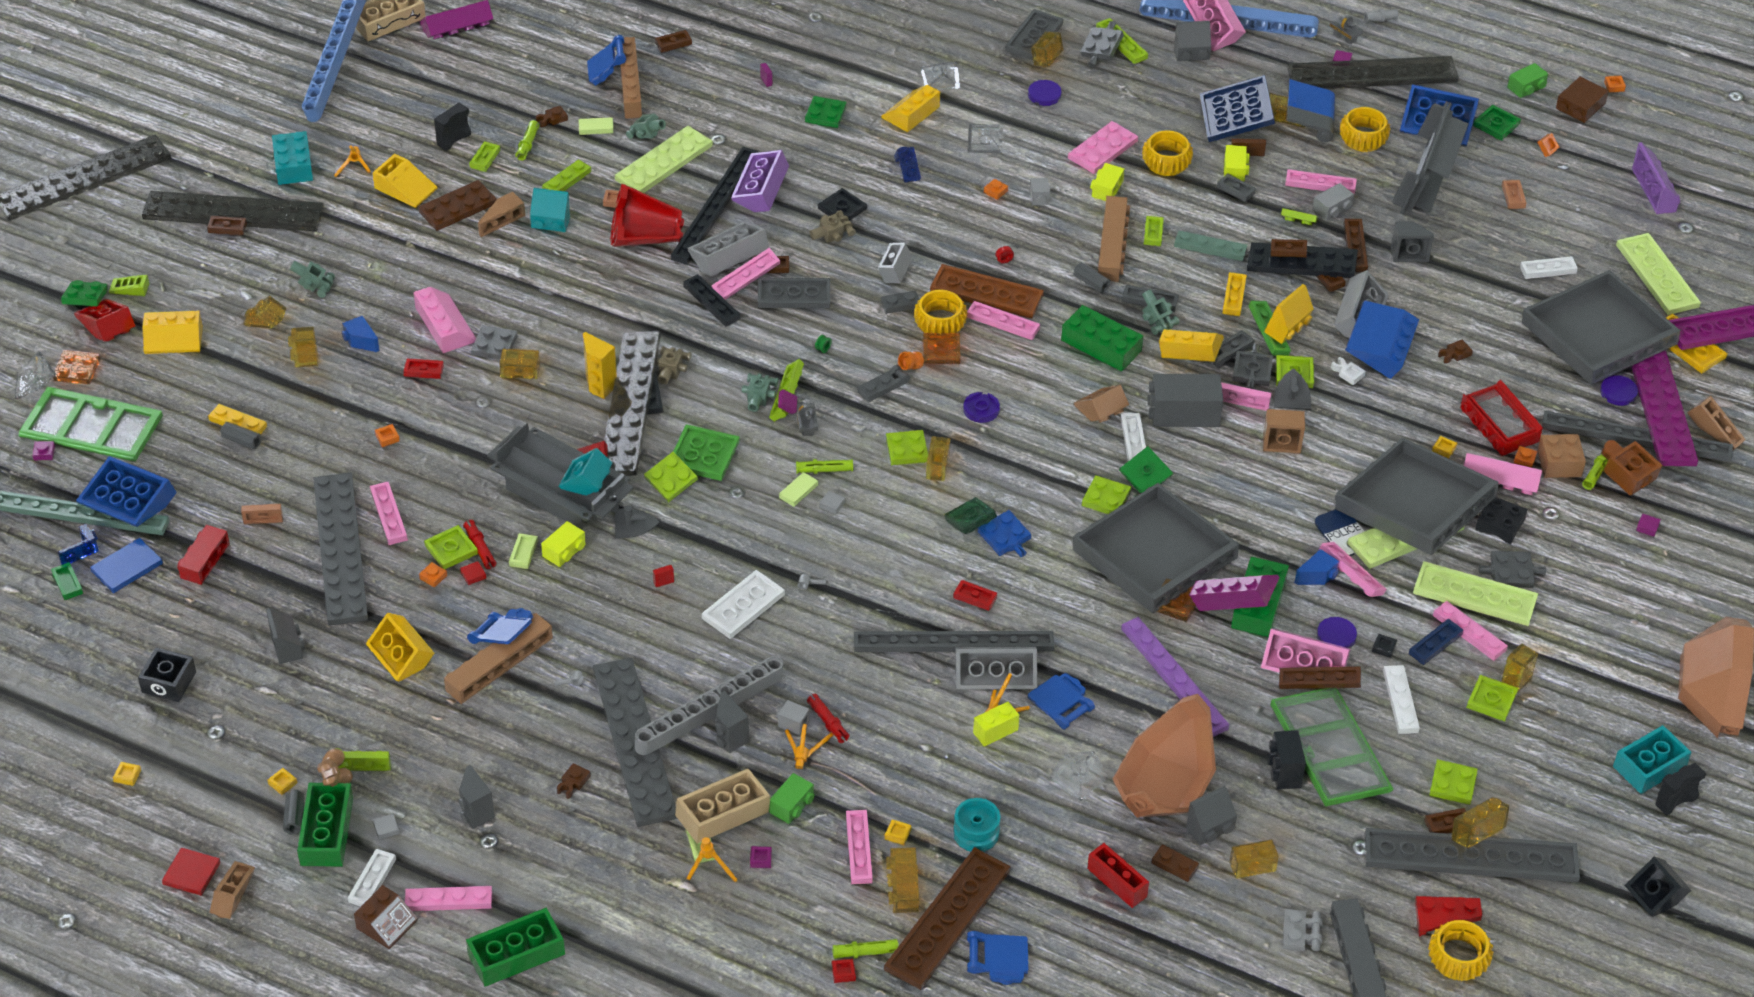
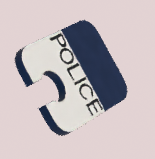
(1338, 528)

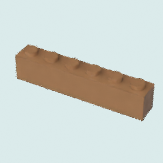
(630, 80)
(1112, 237)
(496, 660)

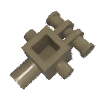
(832, 227)
(671, 363)

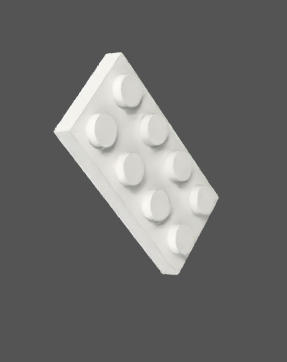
(743, 604)

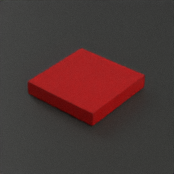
(191, 871)

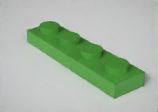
(1262, 316)

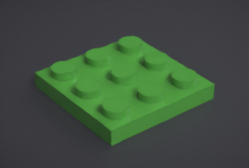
(706, 451)

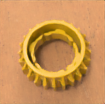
(1368, 118)
(1168, 141)
(940, 300)
(1466, 932)

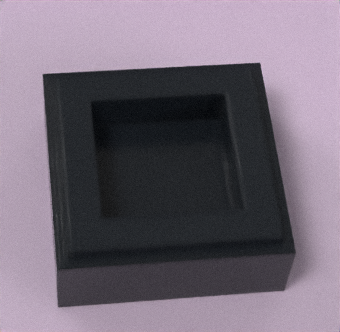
(1384, 645)

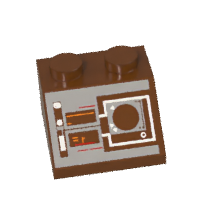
(384, 917)

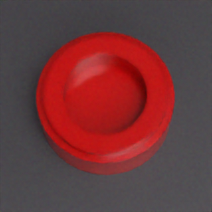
(1004, 254)

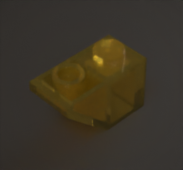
(265, 314)

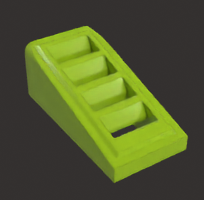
(134, 286)

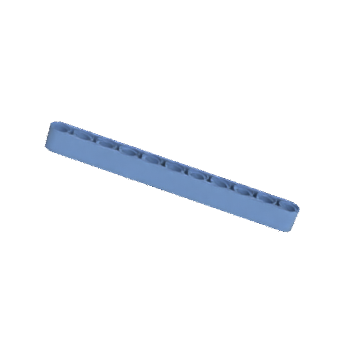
(1249, 17)
(331, 59)

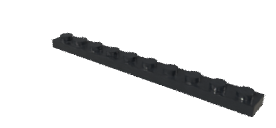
(712, 208)

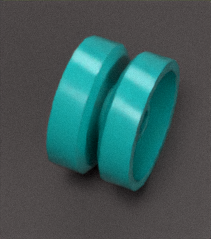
(976, 824)

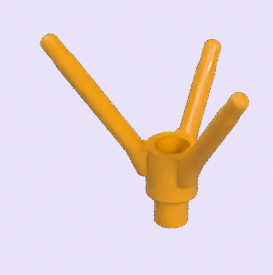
(353, 156)
(994, 702)
(801, 752)
(707, 851)

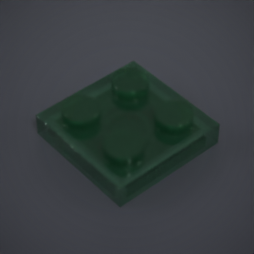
(970, 515)

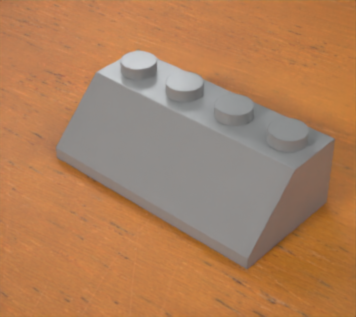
(729, 248)
(1359, 289)
(991, 665)

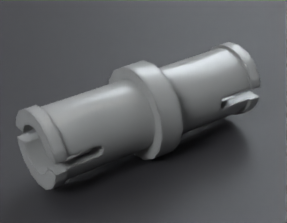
(1381, 15)

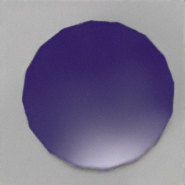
(1044, 92)
(1619, 390)
(981, 407)
(1337, 631)

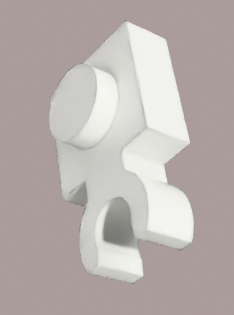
(1349, 372)

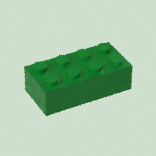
(1102, 338)
(1261, 619)
(325, 825)
(515, 947)

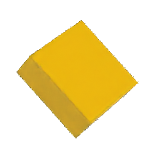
(1444, 447)
(127, 773)
(282, 781)
(898, 832)

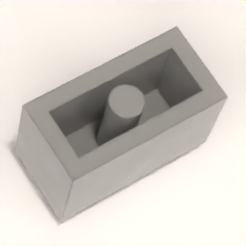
(1333, 201)
(895, 262)

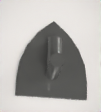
(1292, 392)
(633, 523)

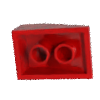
(106, 319)

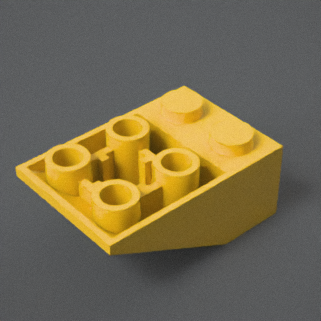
(403, 181)

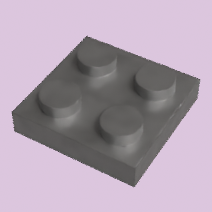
(491, 342)

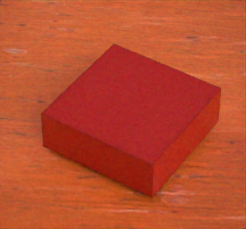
(473, 573)
(663, 576)
(843, 970)

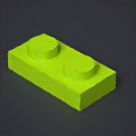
(484, 156)
(1291, 215)
(1153, 231)

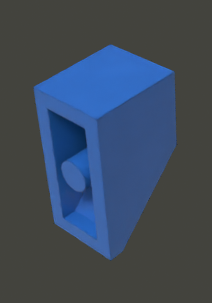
(360, 334)
(1317, 570)

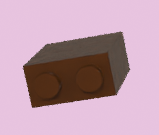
(1582, 99)

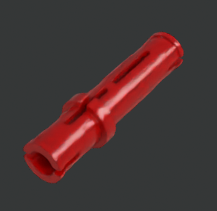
(477, 539)
(832, 723)

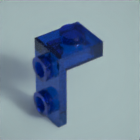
(908, 164)
(81, 549)

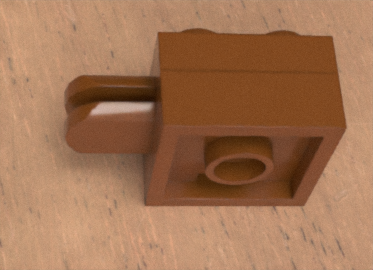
(1630, 466)

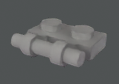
(1295, 930)

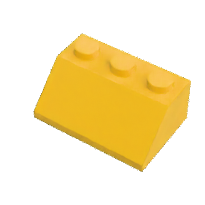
(913, 108)
(1290, 315)
(172, 332)
(1190, 345)
(599, 365)
(399, 647)

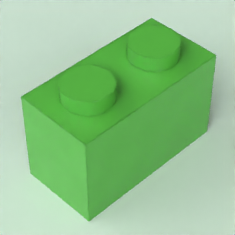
(1527, 80)
(791, 798)

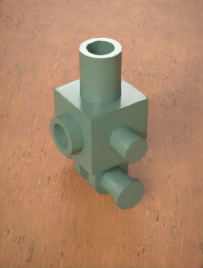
(646, 127)
(313, 277)
(1158, 313)
(759, 390)

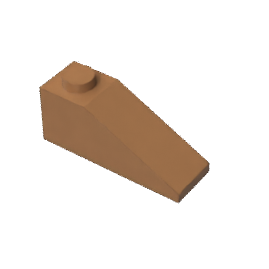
(501, 213)
(1714, 421)
(231, 889)

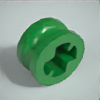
(823, 343)

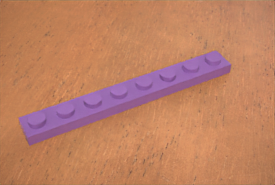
(1169, 669)

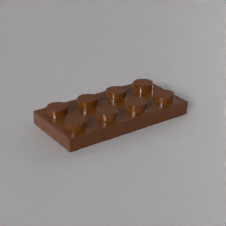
(457, 205)

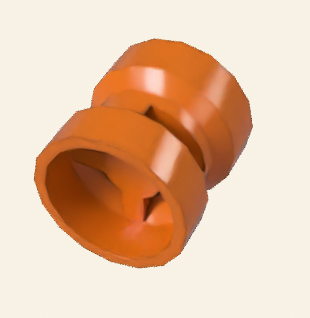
(910, 360)

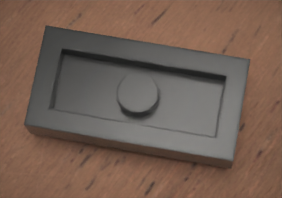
(1236, 187)
(899, 302)

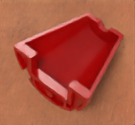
(644, 220)

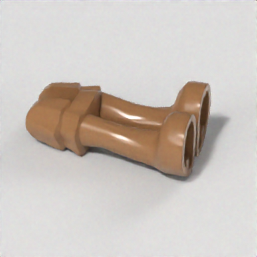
(329, 768)

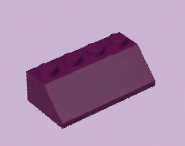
(457, 19)
(1233, 592)

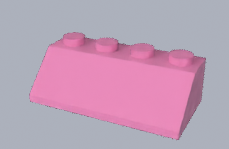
(1224, 23)
(443, 319)
(1506, 473)
(1294, 651)

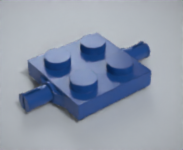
(1005, 534)

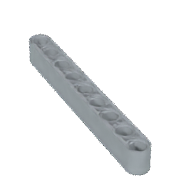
(705, 706)

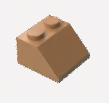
(1103, 403)

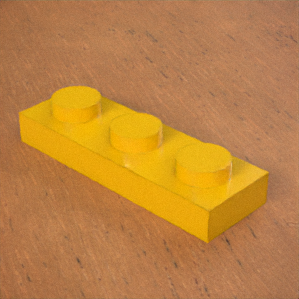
(1234, 294)
(225, 414)

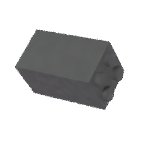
(1185, 400)

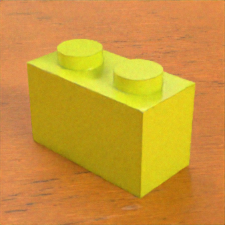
(1235, 161)
(1107, 181)
(563, 544)
(996, 723)

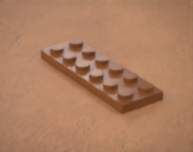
(988, 290)

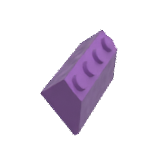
(761, 180)
(1654, 181)

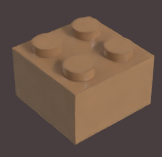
(1283, 431)
(1561, 456)

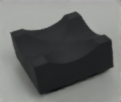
(452, 126)
(1501, 519)
(1679, 788)

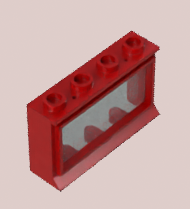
(1501, 418)

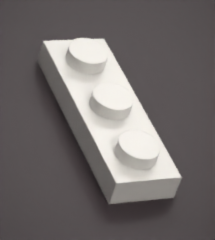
(1548, 267)
(372, 877)

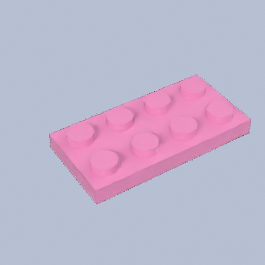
(1103, 147)

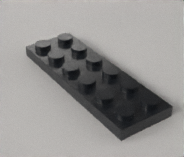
(1318, 262)

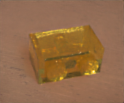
(1047, 49)
(303, 346)
(519, 363)
(938, 458)
(1519, 667)
(1254, 858)

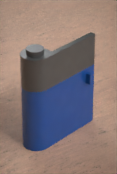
(1311, 108)

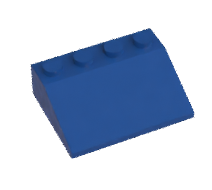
(1423, 98)
(1382, 337)
(127, 492)

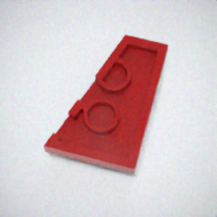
(1435, 911)

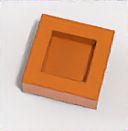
(1614, 83)
(1548, 144)
(996, 189)
(387, 435)
(1525, 457)
(433, 574)

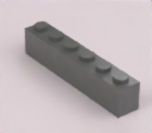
(1357, 949)

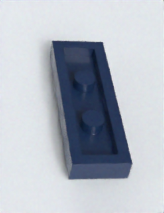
(1435, 641)

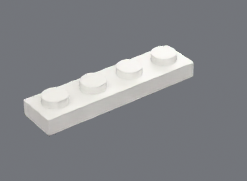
(1132, 434)
(1401, 699)

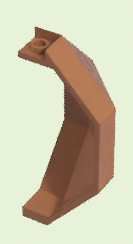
(1718, 674)
(1169, 761)

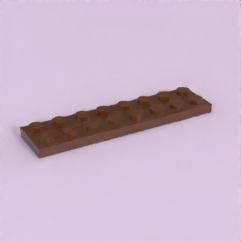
(947, 918)

